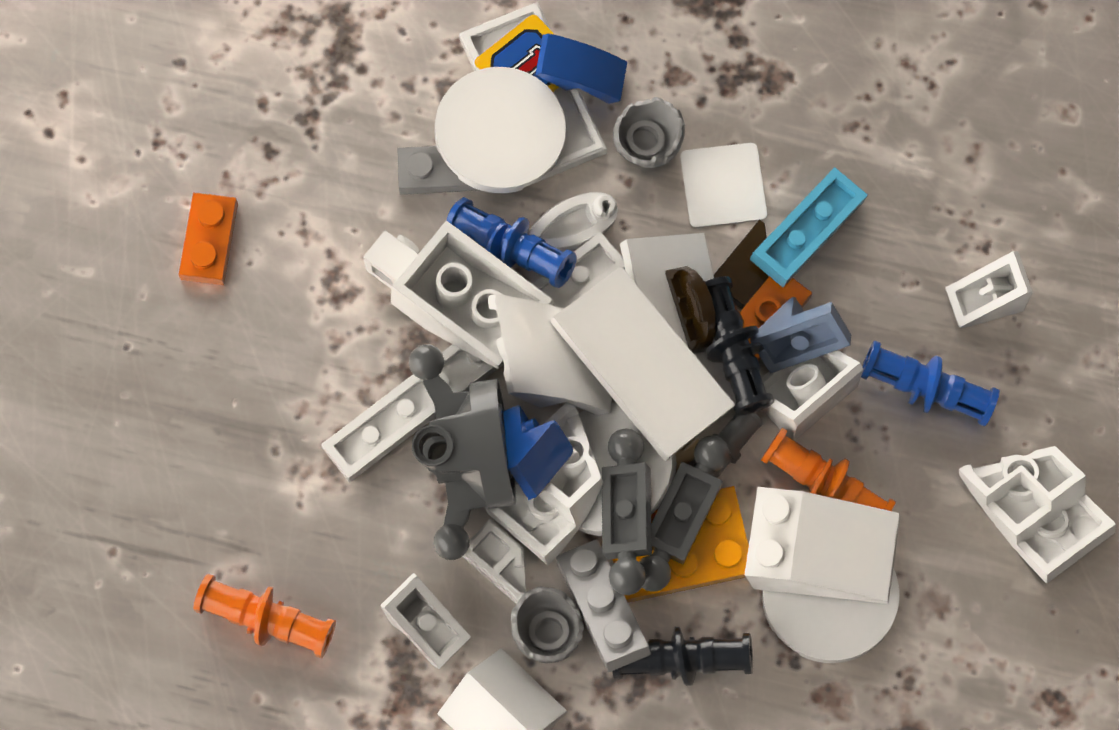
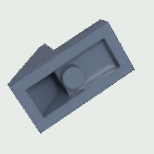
(800, 335)

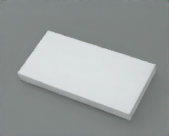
(582, 136)
(646, 265)
(642, 363)

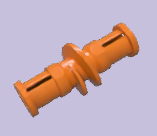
(820, 475)
(264, 616)

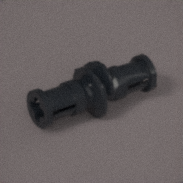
(735, 351)
(692, 656)

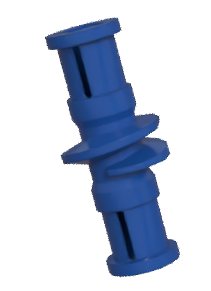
(512, 242)
(930, 383)

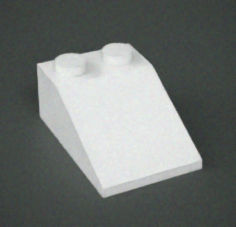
(450, 290)
(821, 546)

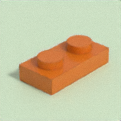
(208, 238)

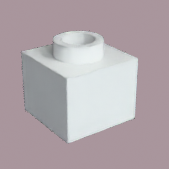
(390, 257)

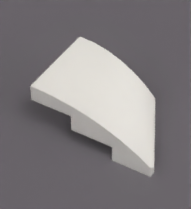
(539, 360)
(562, 506)
(1040, 508)

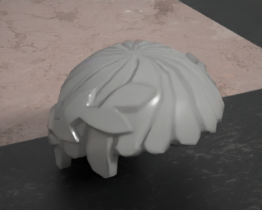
(649, 132)
(546, 625)

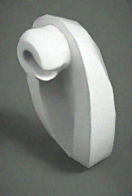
(576, 220)

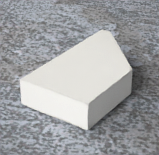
(498, 559)

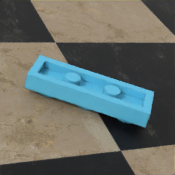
(808, 227)

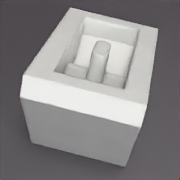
(991, 292)

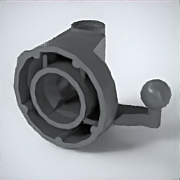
(475, 452)

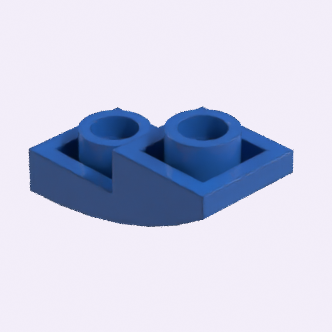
(581, 66)

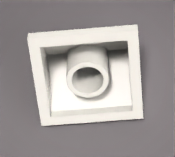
(810, 390)
(500, 697)

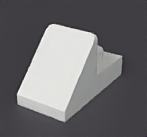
(425, 621)

